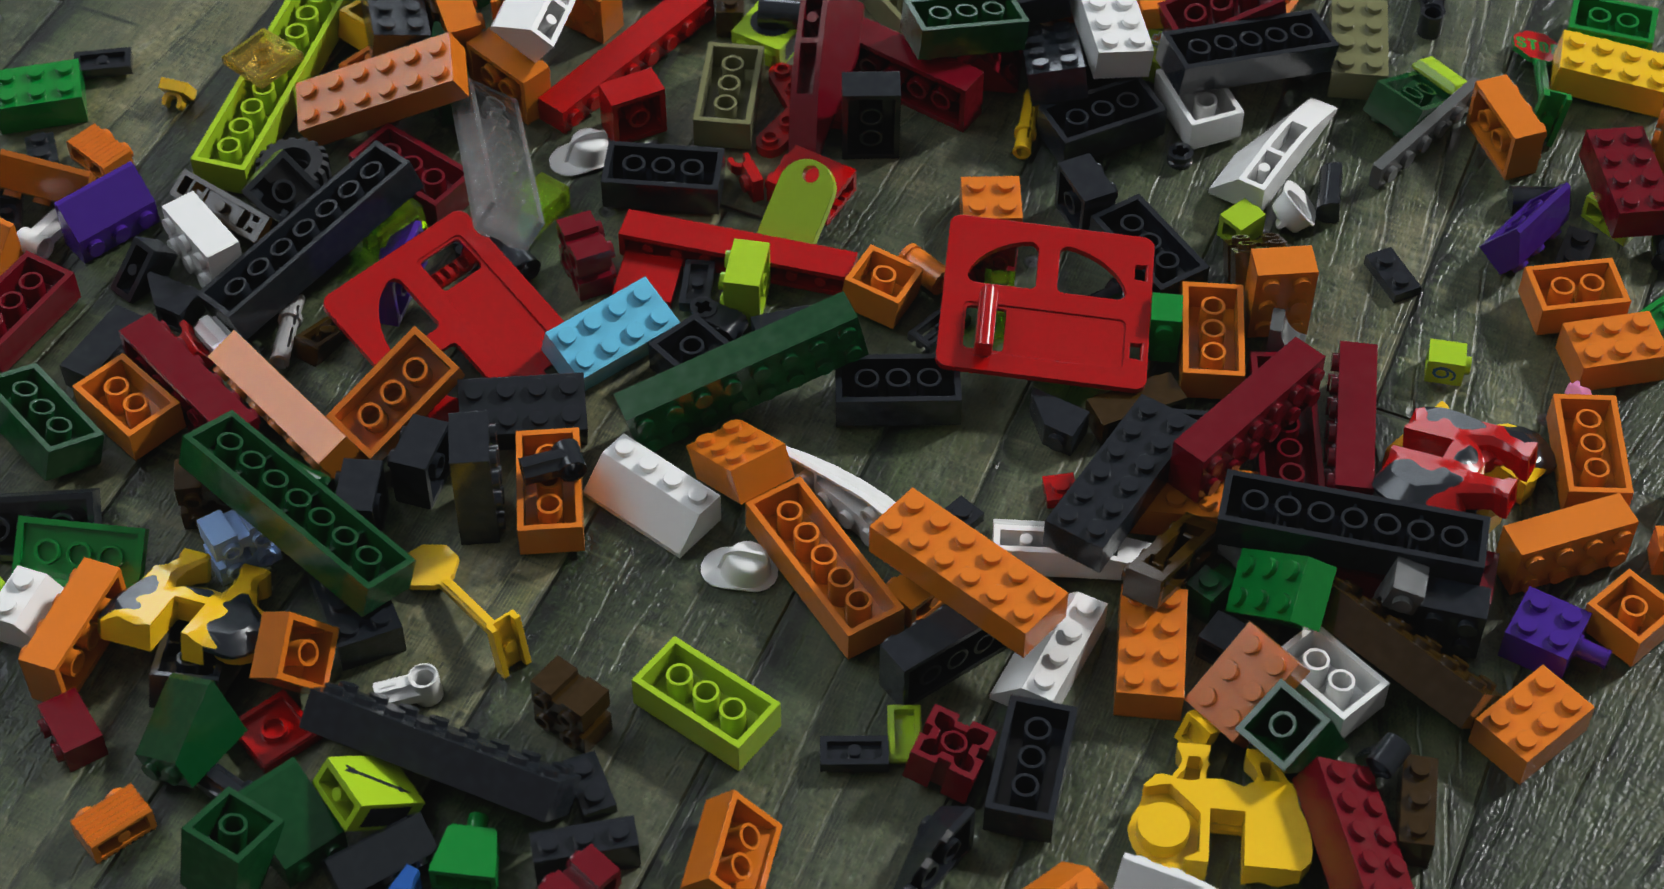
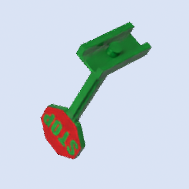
(1551, 104)

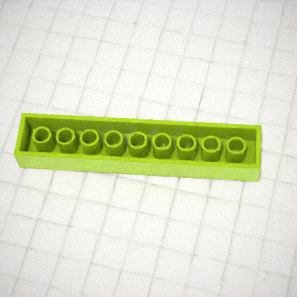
(259, 116)

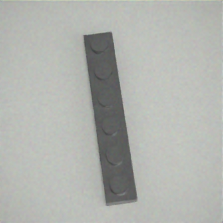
(1422, 136)

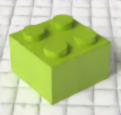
(746, 277)

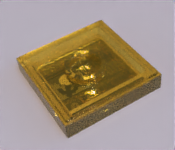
(262, 58)

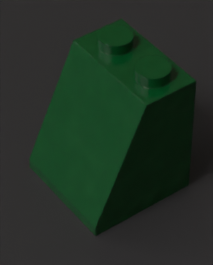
(1291, 730)
(188, 731)
(309, 825)
(229, 844)

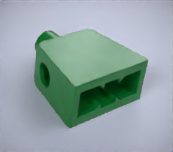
(467, 856)

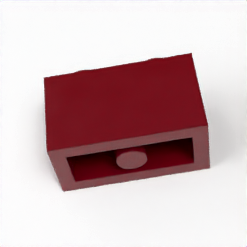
(72, 730)

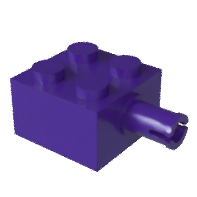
(1550, 635)

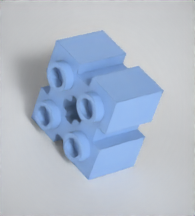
(234, 542)

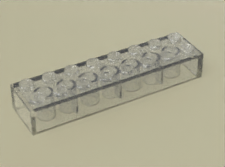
(497, 166)

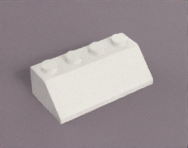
(653, 496)
(1057, 660)

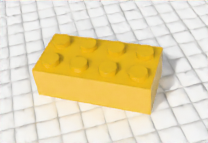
(1609, 73)

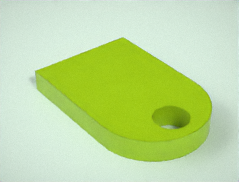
(799, 207)

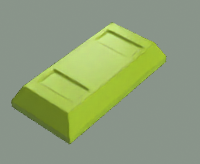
(1439, 74)
(903, 731)

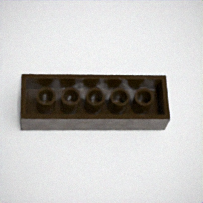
(1406, 656)

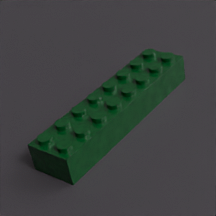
(743, 373)
(297, 512)

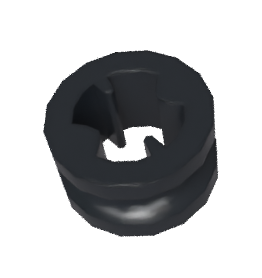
(1182, 149)

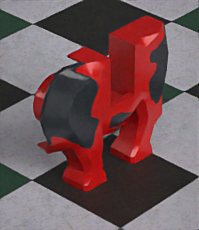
(1447, 461)

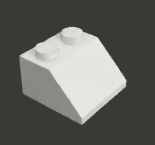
(23, 603)

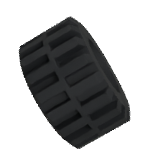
(307, 154)

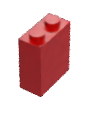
(844, 176)

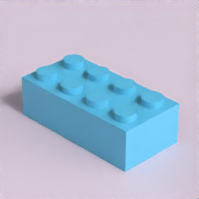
(609, 333)

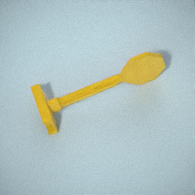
(436, 570)

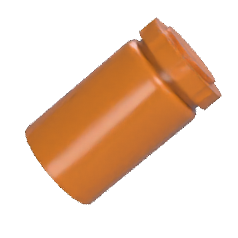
(933, 269)

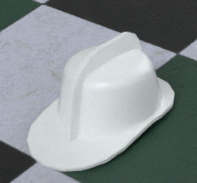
(582, 154)
(1293, 208)
(740, 568)

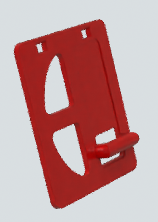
(487, 316)
(1047, 331)

